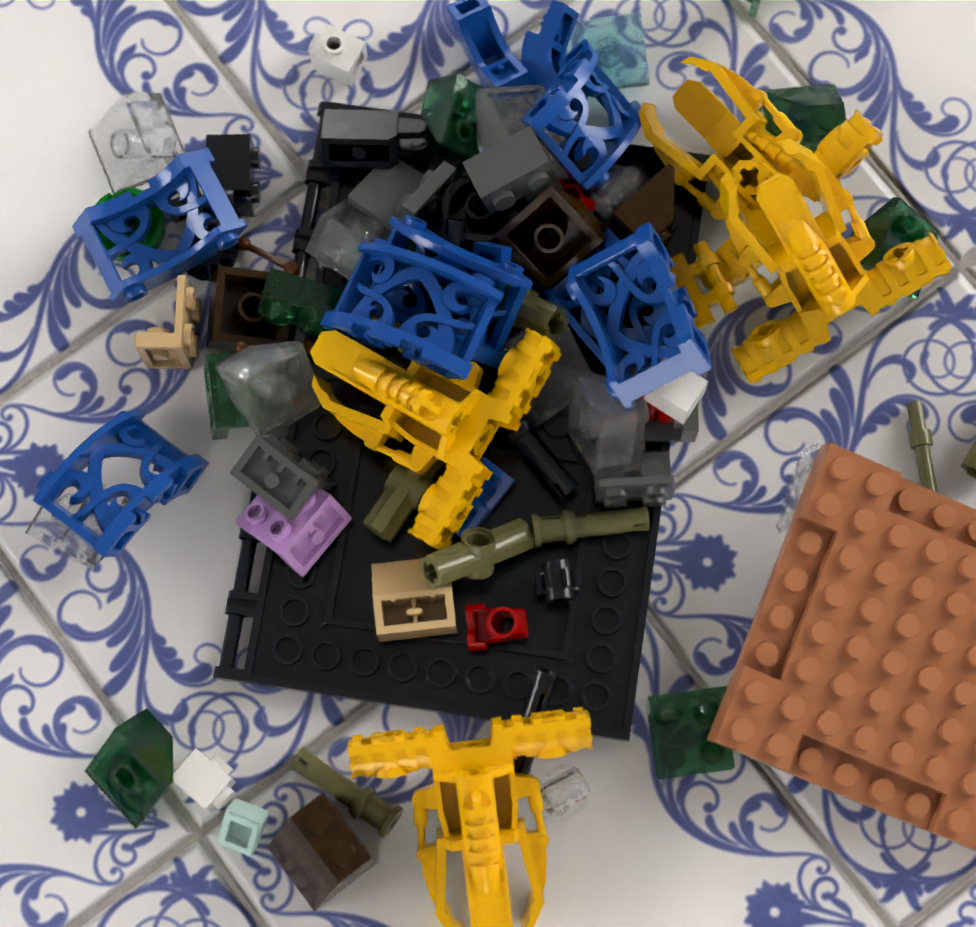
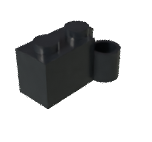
(235, 170)

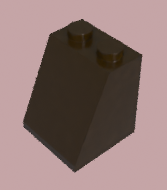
(320, 851)

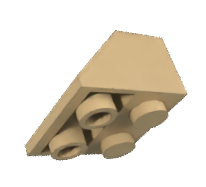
(407, 605)

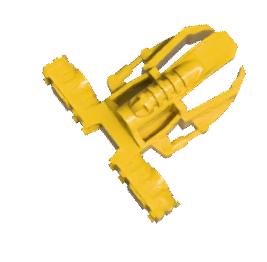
(747, 152)
(816, 264)
(437, 415)
(477, 803)

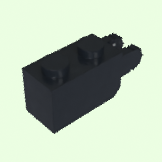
(370, 138)

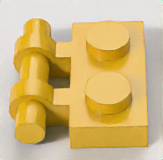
(721, 292)

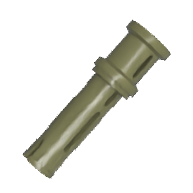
(570, 526)
(362, 802)

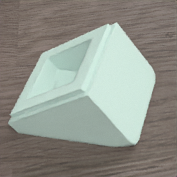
(242, 827)

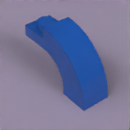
(485, 45)
(546, 49)

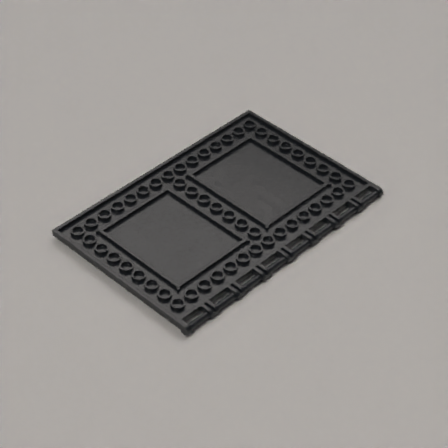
(321, 627)

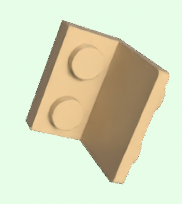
(174, 350)

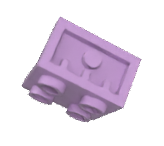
(298, 540)

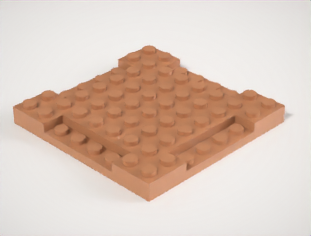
(867, 649)

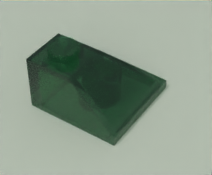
(810, 109)
(135, 766)

